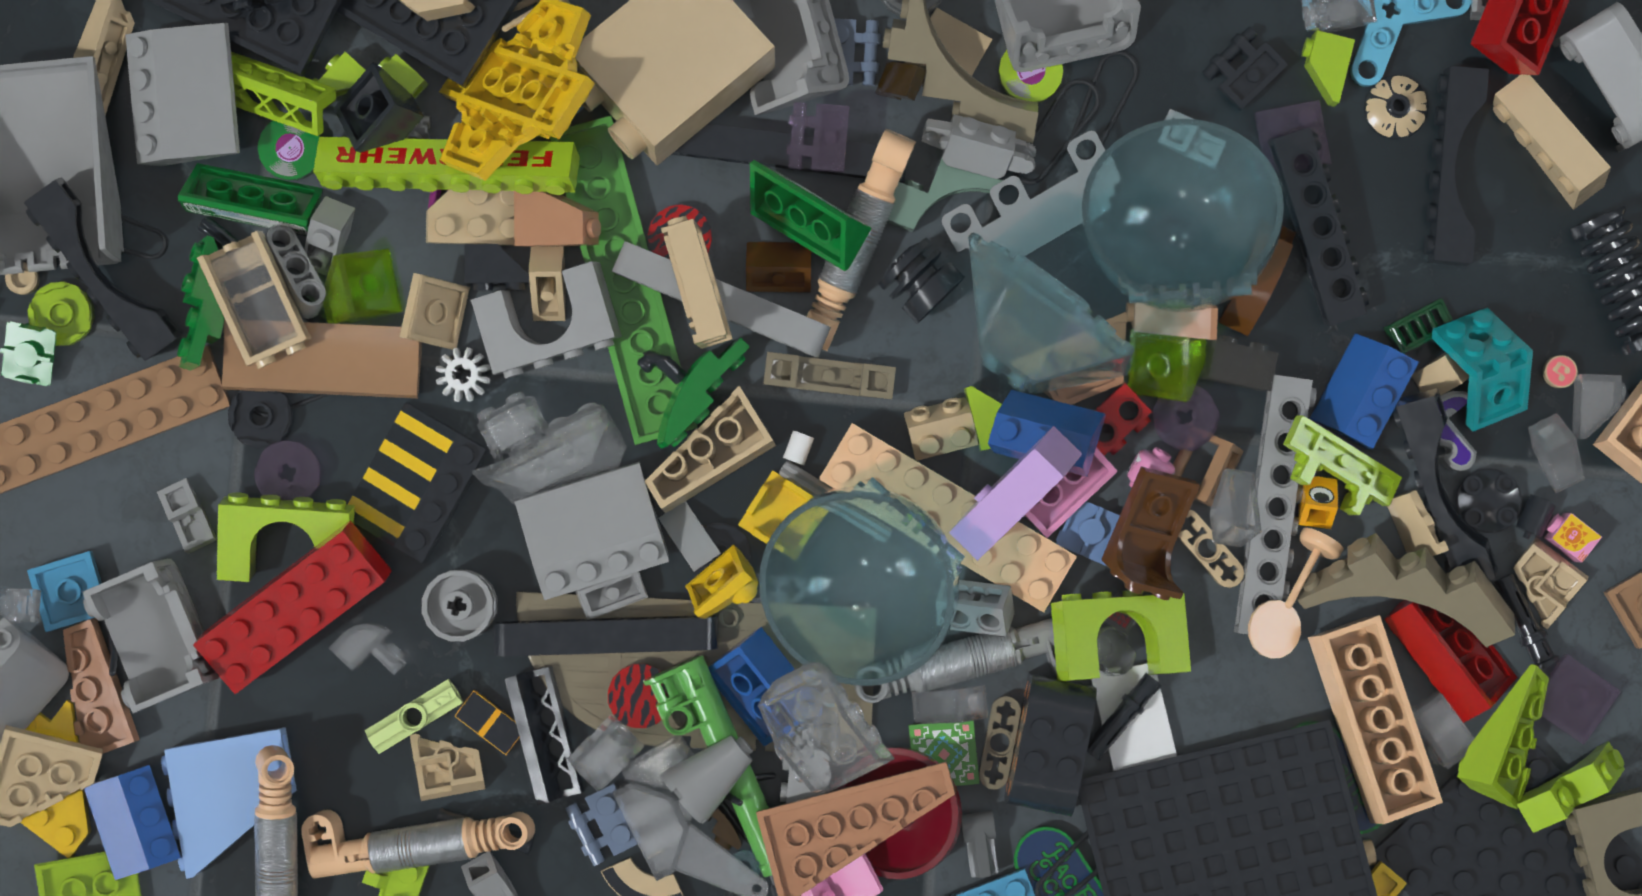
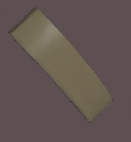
(829, 376)

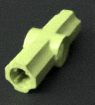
(396, 726)

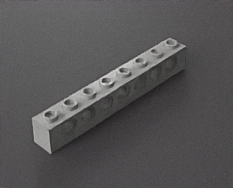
(1286, 524)

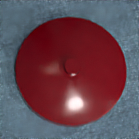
(922, 842)

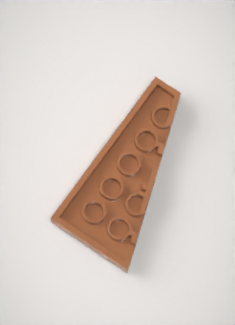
(830, 830)

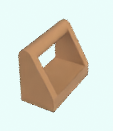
(1226, 456)

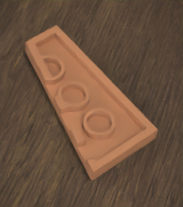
(100, 710)

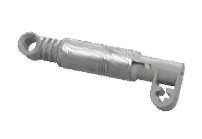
(972, 658)

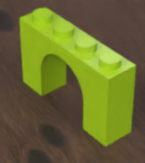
(243, 517)
(1079, 621)

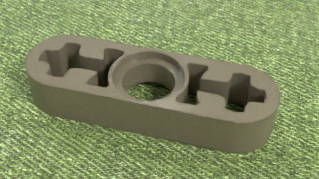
(1003, 768)

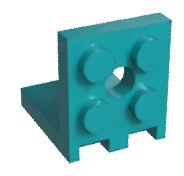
(1492, 365)

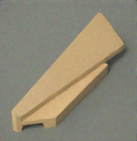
(106, 42)

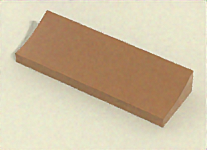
(335, 362)

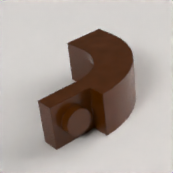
(1244, 311)

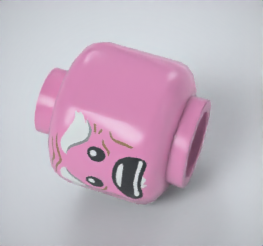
(1155, 460)

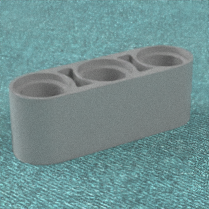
(295, 257)

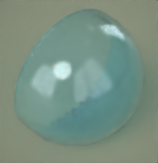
(1182, 214)
(860, 584)

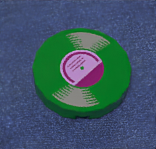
(287, 151)

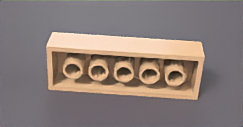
(1375, 720)

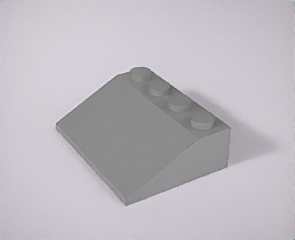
(182, 94)
(591, 530)

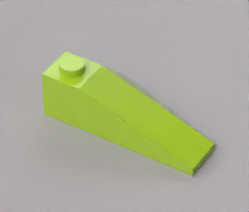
(1500, 750)

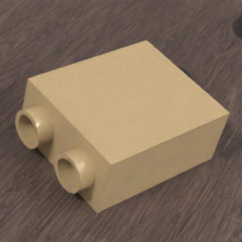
(671, 69)

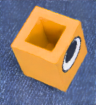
(1319, 503)

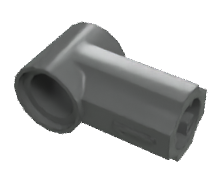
(979, 836)

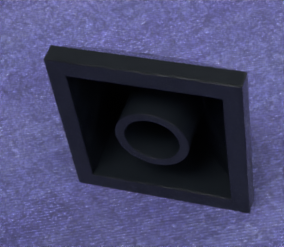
(377, 110)

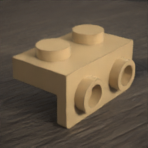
(941, 428)

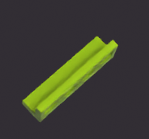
(289, 88)

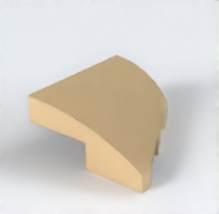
(1415, 524)
(1548, 580)
(445, 768)

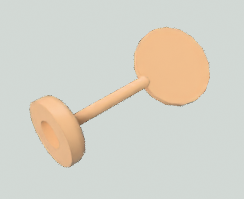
(1275, 624)

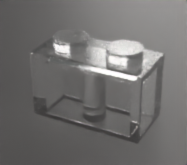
(1441, 730)

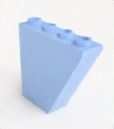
(216, 793)

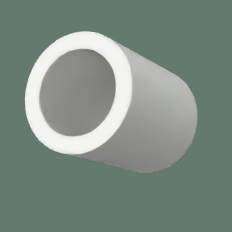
(798, 447)

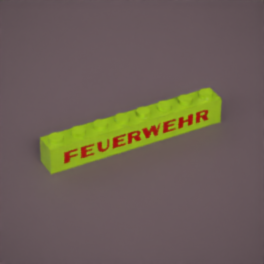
(417, 165)

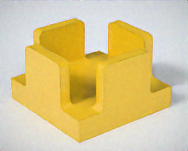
(772, 505)

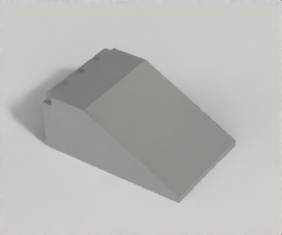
(50, 131)

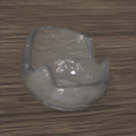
(1114, 652)

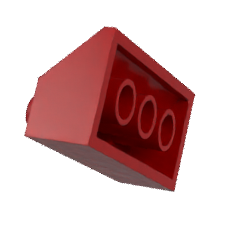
(1452, 658)

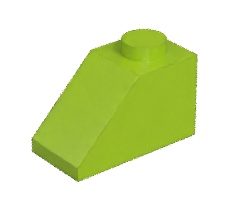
(1328, 63)
(983, 413)

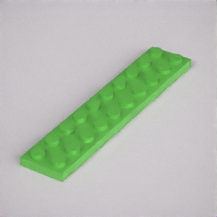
(639, 310)

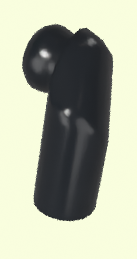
(664, 363)

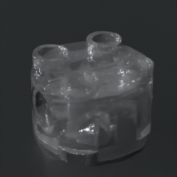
(511, 425)
(605, 753)

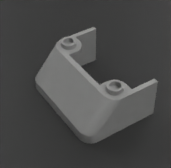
(1613, 55)

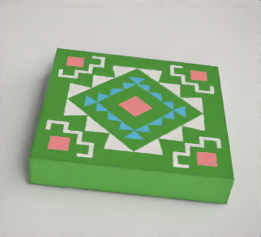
(949, 743)

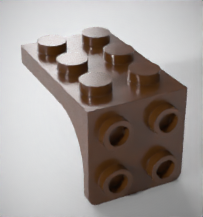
(1147, 532)

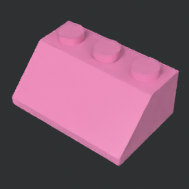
(1069, 495)

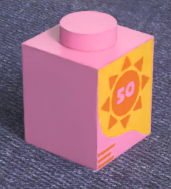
(1571, 536)

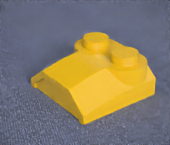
(723, 582)

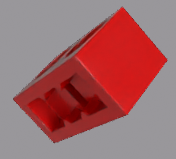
(1121, 425)

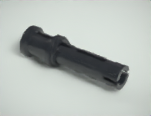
(1531, 634)

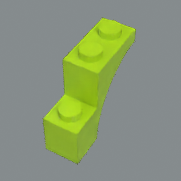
(345, 71)
(1579, 784)

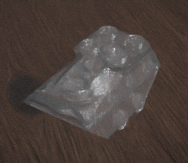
(568, 452)
(820, 729)

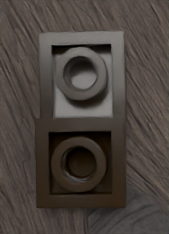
(900, 81)
(725, 831)

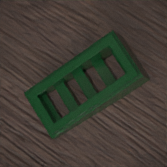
(1395, 336)

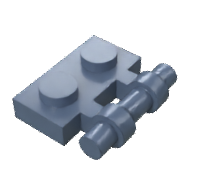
(871, 39)
(610, 821)

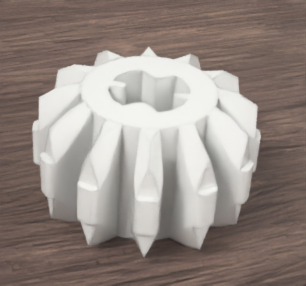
(457, 384)

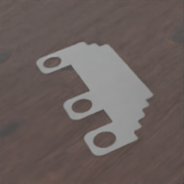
(1032, 221)

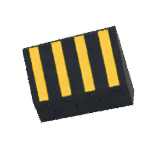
(416, 482)

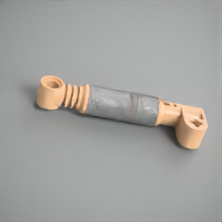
(871, 206)
(275, 827)
(407, 845)

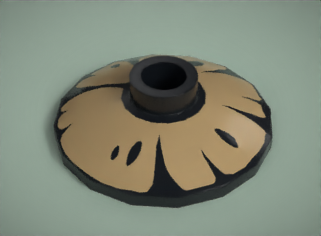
(1382, 115)

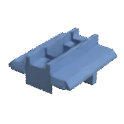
(1088, 531)

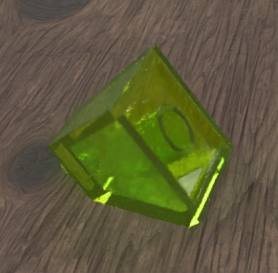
(361, 287)
(1165, 365)

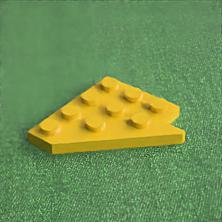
(68, 821)

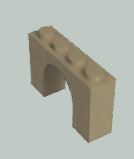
(1594, 827)

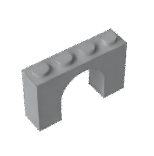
(591, 324)

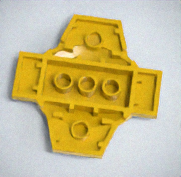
(519, 90)

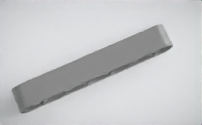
(739, 306)

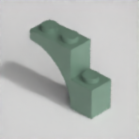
(913, 203)

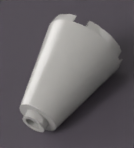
(708, 776)

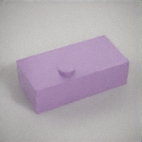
(1015, 493)

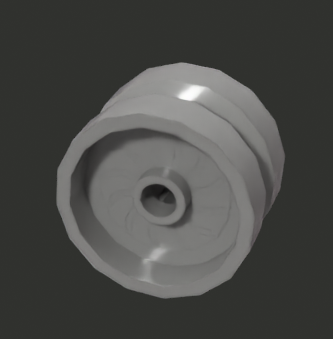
(440, 608)

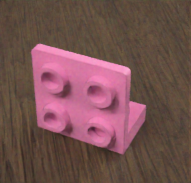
(852, 880)

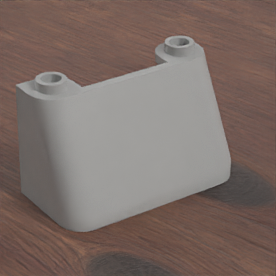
(1065, 30)
(806, 52)
(152, 632)
(27, 676)

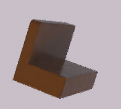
(778, 267)

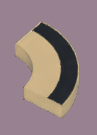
(630, 880)

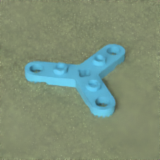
(1382, 35)

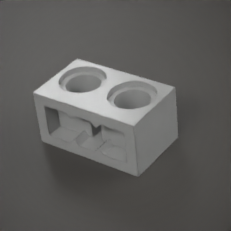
(984, 608)

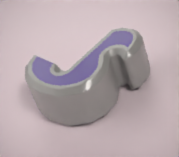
(1459, 452)

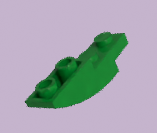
(206, 318)
(690, 397)

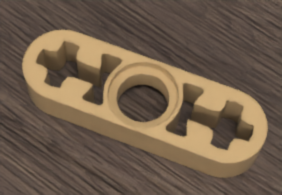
(1229, 561)

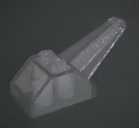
(674, 843)

